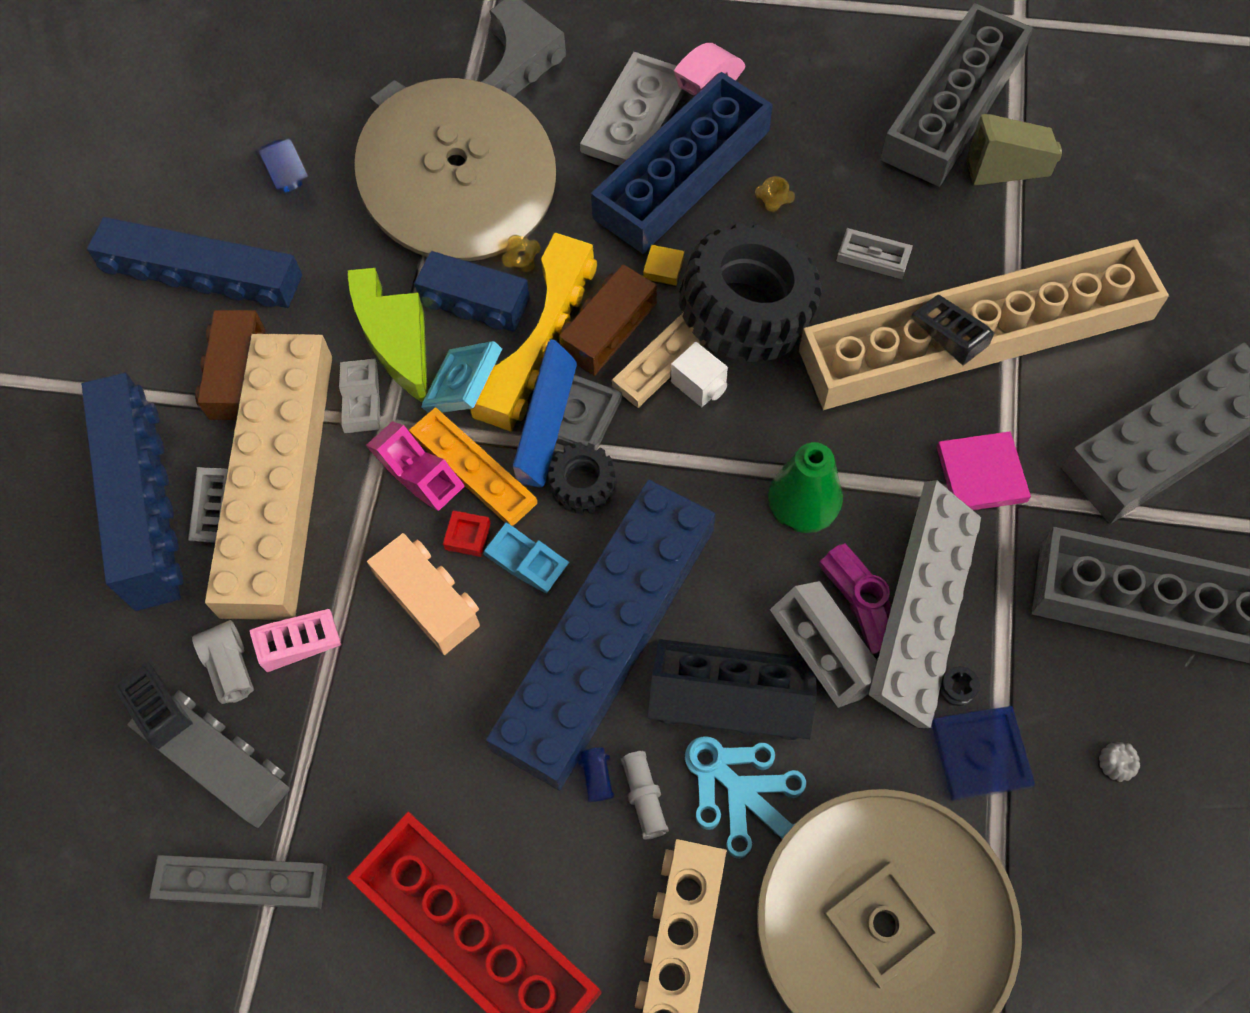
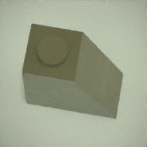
(1011, 151)

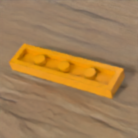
(474, 467)

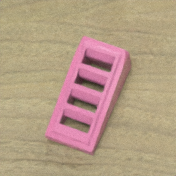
(277, 630)

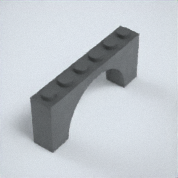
(530, 49)

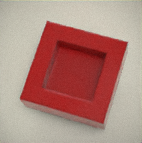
(466, 533)

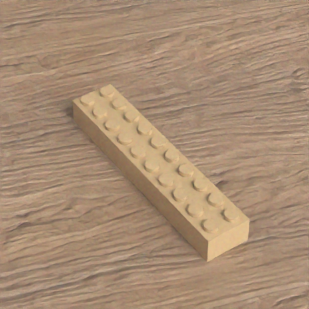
(1024, 308)

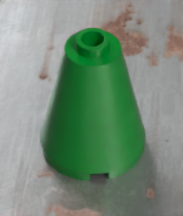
(807, 490)

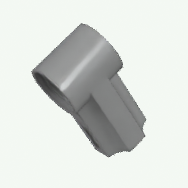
(221, 654)

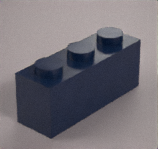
(472, 291)

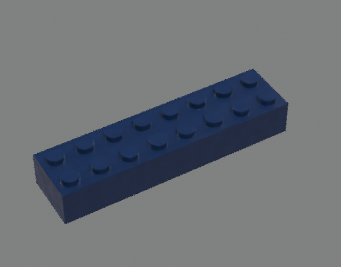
(602, 635)

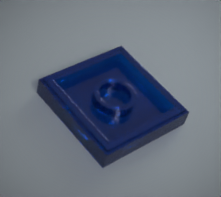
(982, 753)

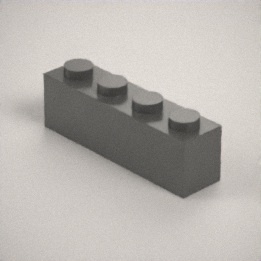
(222, 764)

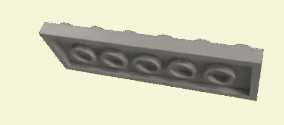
(926, 606)

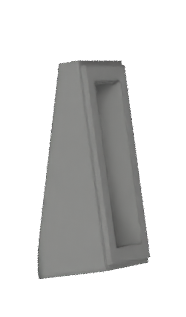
(203, 490)

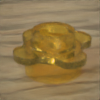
(777, 186)
(515, 245)

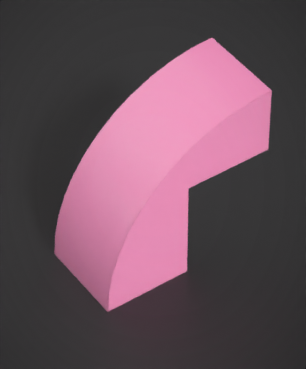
(704, 65)

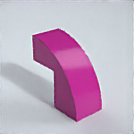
(418, 471)

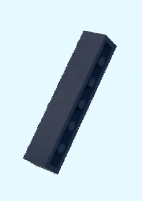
(195, 262)

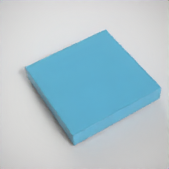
(462, 377)

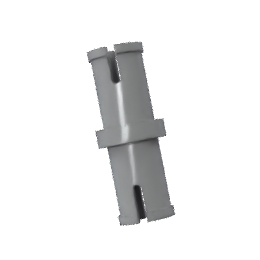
(644, 795)

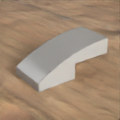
(359, 396)

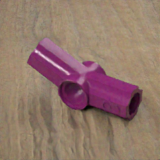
(853, 579)

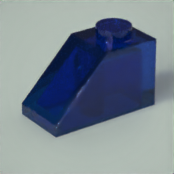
(282, 164)

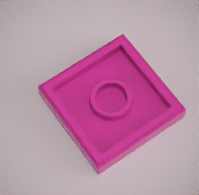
(984, 470)

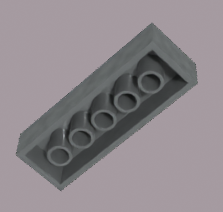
(955, 94)
(1165, 437)
(1144, 593)

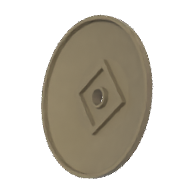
(448, 207)
(901, 856)

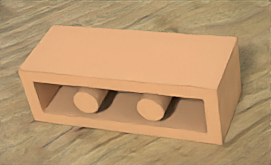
(425, 592)

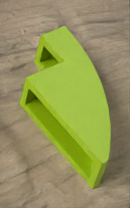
(392, 329)

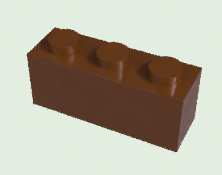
(608, 318)
(226, 362)

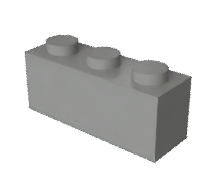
(827, 642)

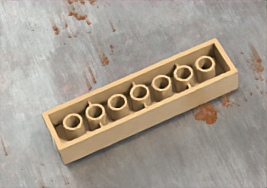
(270, 479)

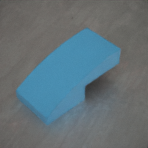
(525, 559)

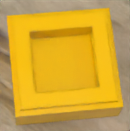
(663, 265)

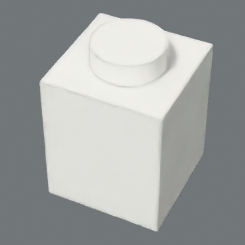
(699, 374)

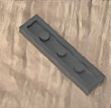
(239, 882)

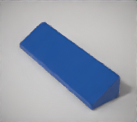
(544, 416)

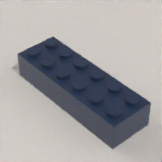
(681, 162)
(131, 493)

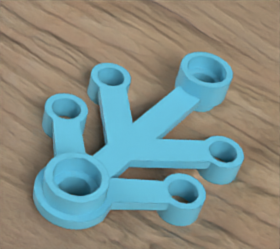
(741, 789)

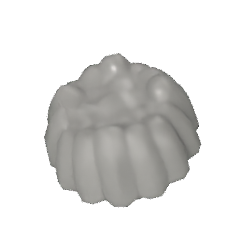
(1119, 761)

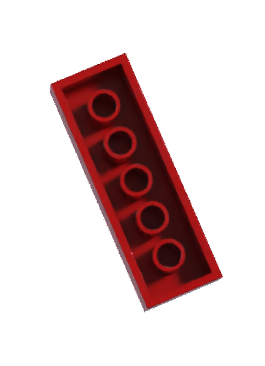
(468, 926)

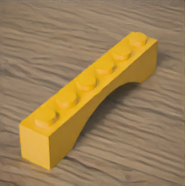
(565, 268)

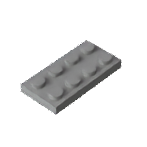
(633, 109)

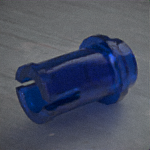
(596, 774)

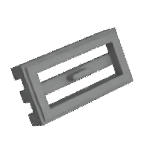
(873, 257)

